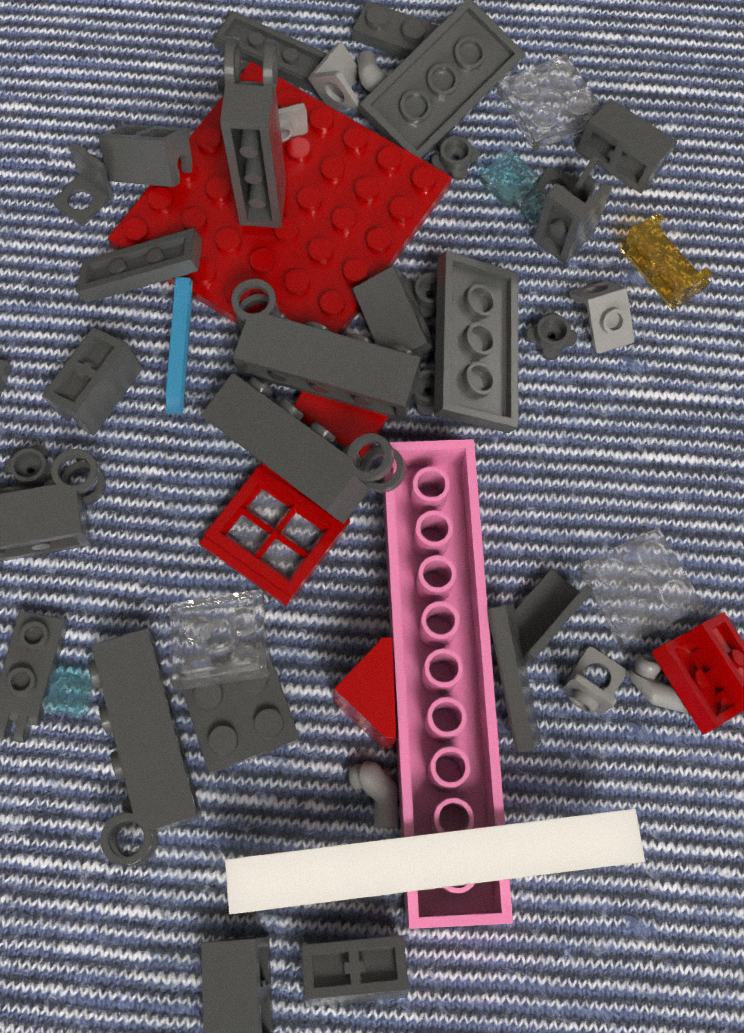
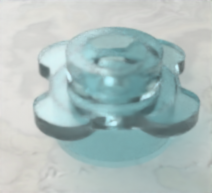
(78, 703)

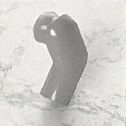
(369, 72)
(654, 690)
(381, 788)

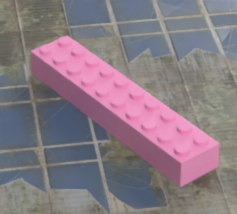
(443, 669)

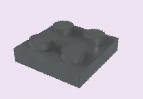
(240, 720)

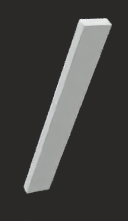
(433, 861)

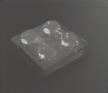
(548, 101)
(640, 587)
(218, 640)

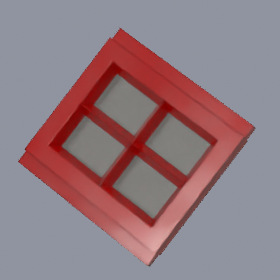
(273, 535)

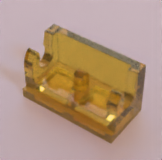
(663, 263)

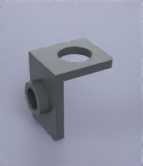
(91, 180)
(580, 188)

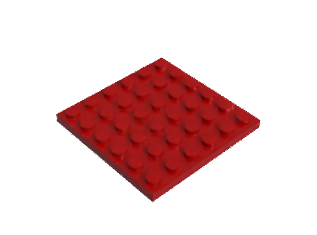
(345, 214)

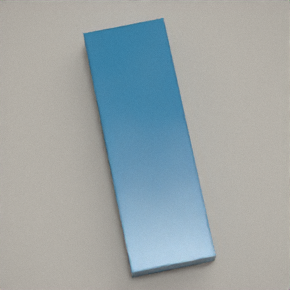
(179, 345)

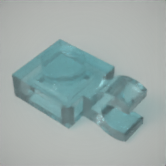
(514, 181)

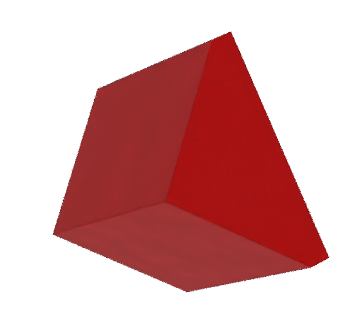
(369, 694)

